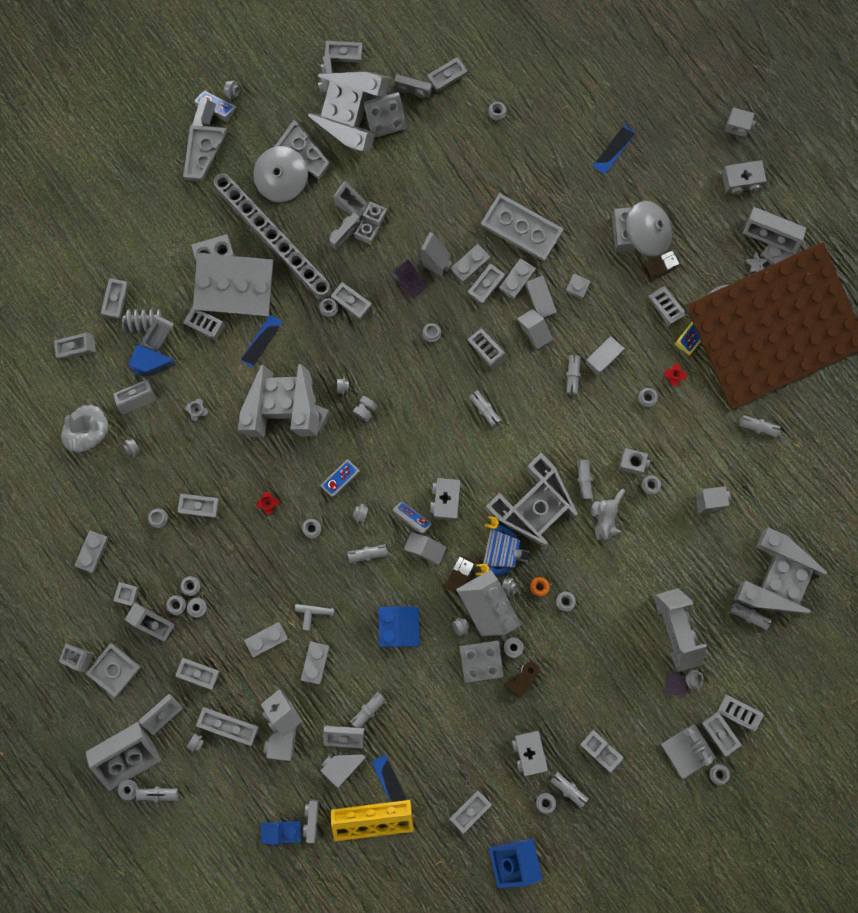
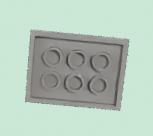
(232, 284)

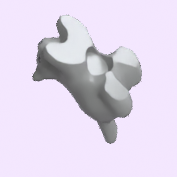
(606, 513)

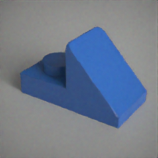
(280, 832)

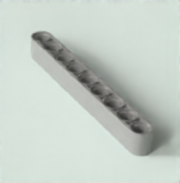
(266, 230)

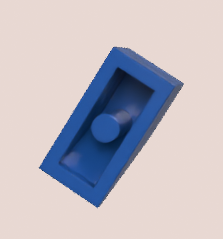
(149, 362)

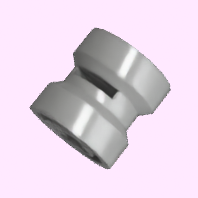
(365, 408)

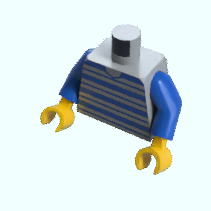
(501, 550)

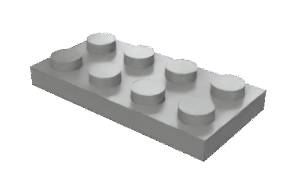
(521, 227)

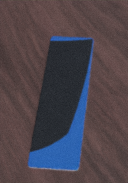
(614, 149)
(261, 341)
(388, 779)

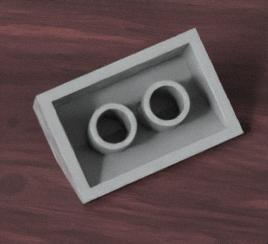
(488, 605)
(123, 756)

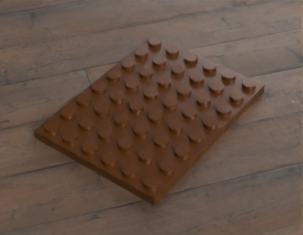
(776, 325)

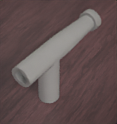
(309, 610)

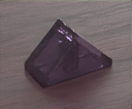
(409, 279)

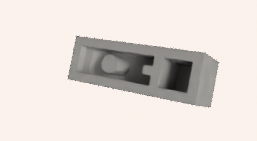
(435, 255)

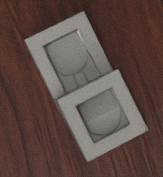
(602, 751)

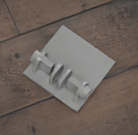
(481, 661)
(688, 751)

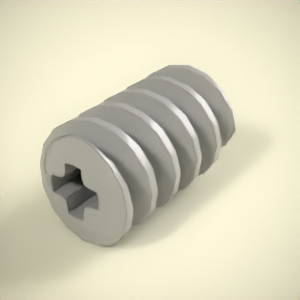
(138, 322)

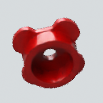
(674, 380)
(267, 498)

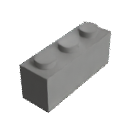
(774, 230)

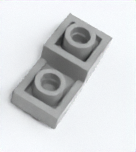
(326, 68)
(370, 223)

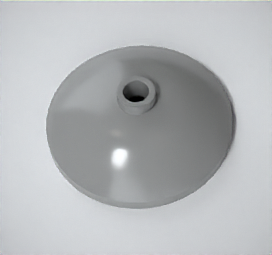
(288, 182)
(649, 228)

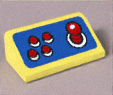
(688, 340)

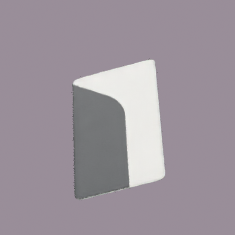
(204, 112)

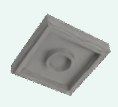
(113, 670)

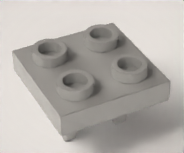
(385, 114)

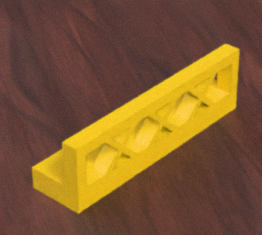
(371, 817)

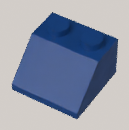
(398, 627)
(515, 863)

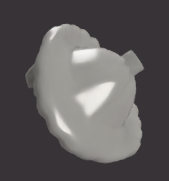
(84, 428)

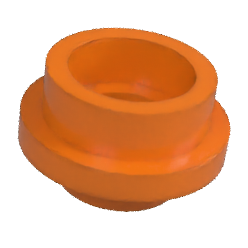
(544, 582)

